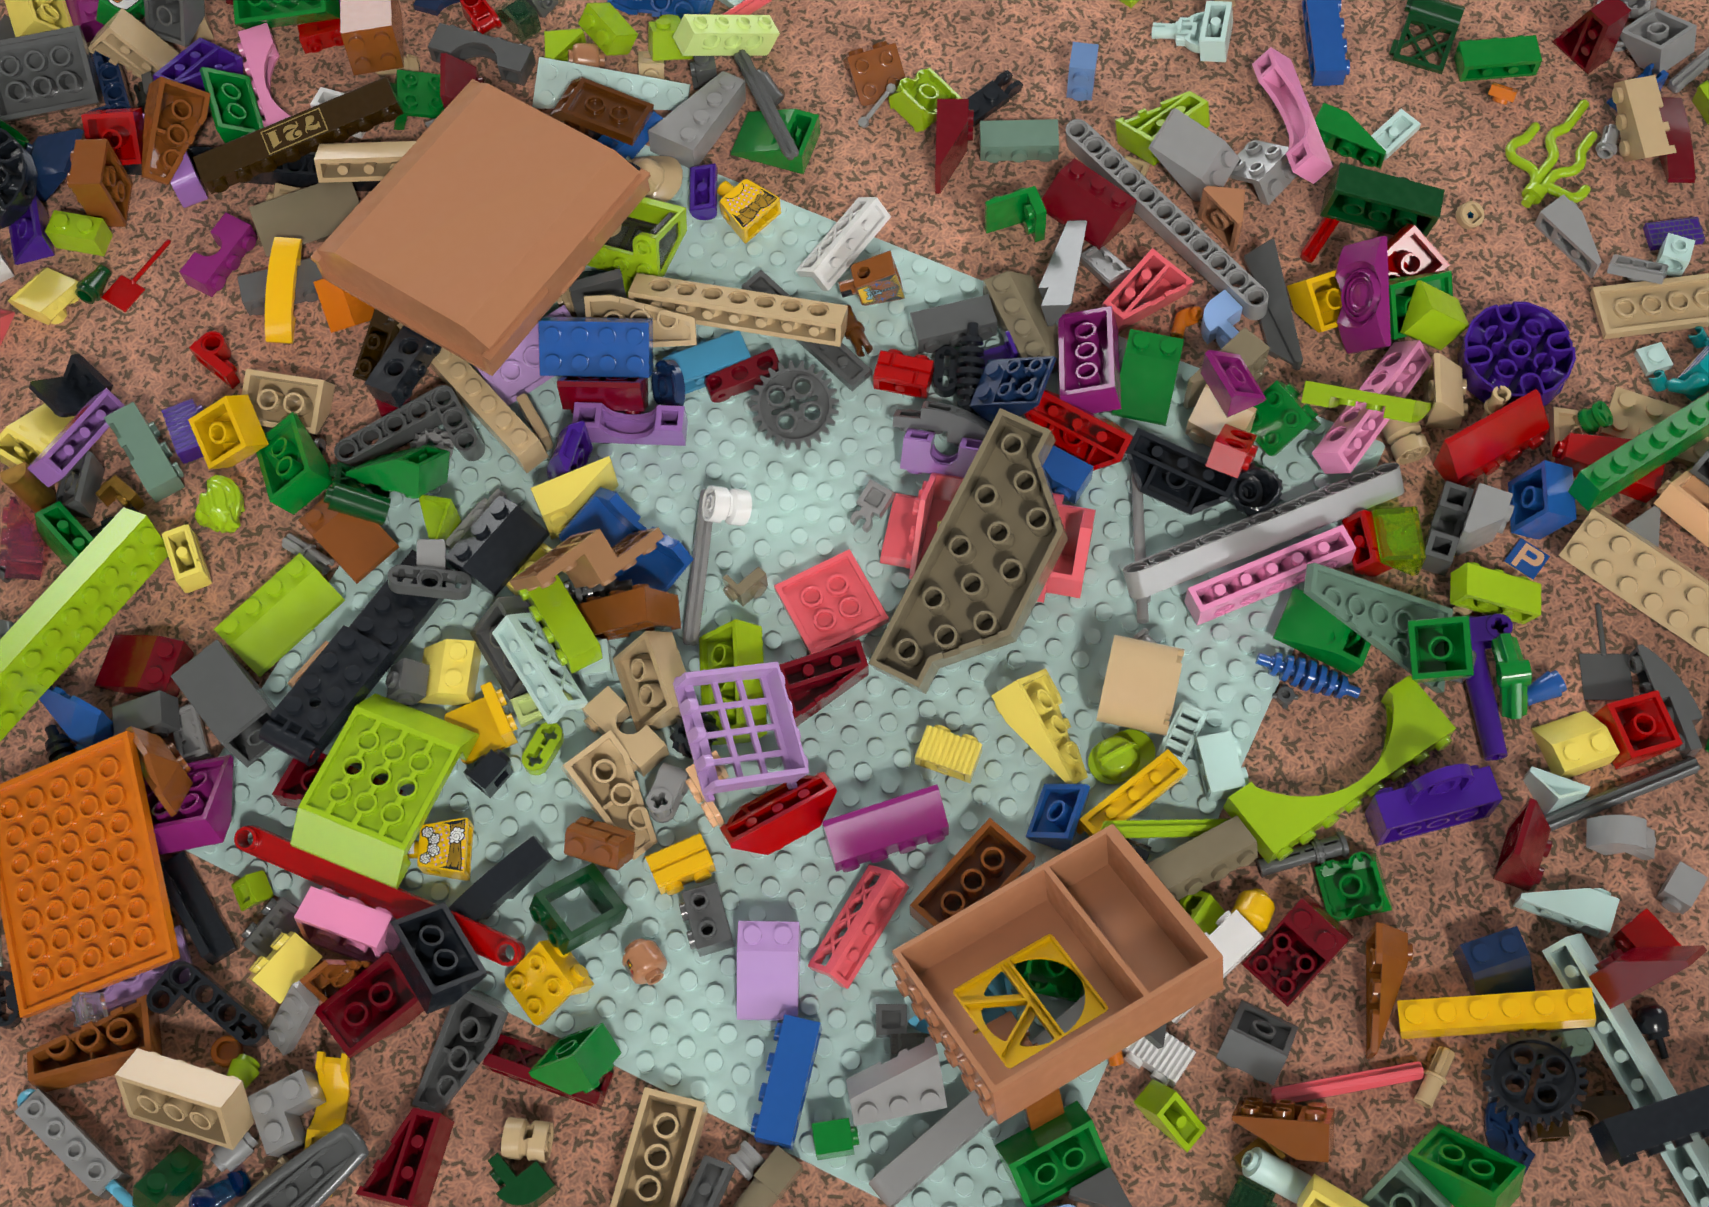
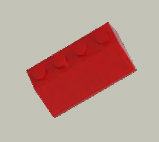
(1493, 440)

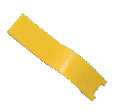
(336, 1085)

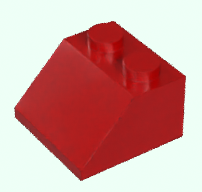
(121, 128)
(1639, 728)

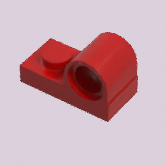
(217, 359)

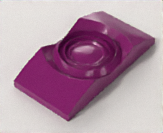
(1364, 295)

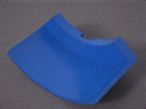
(616, 521)

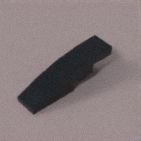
(503, 881)

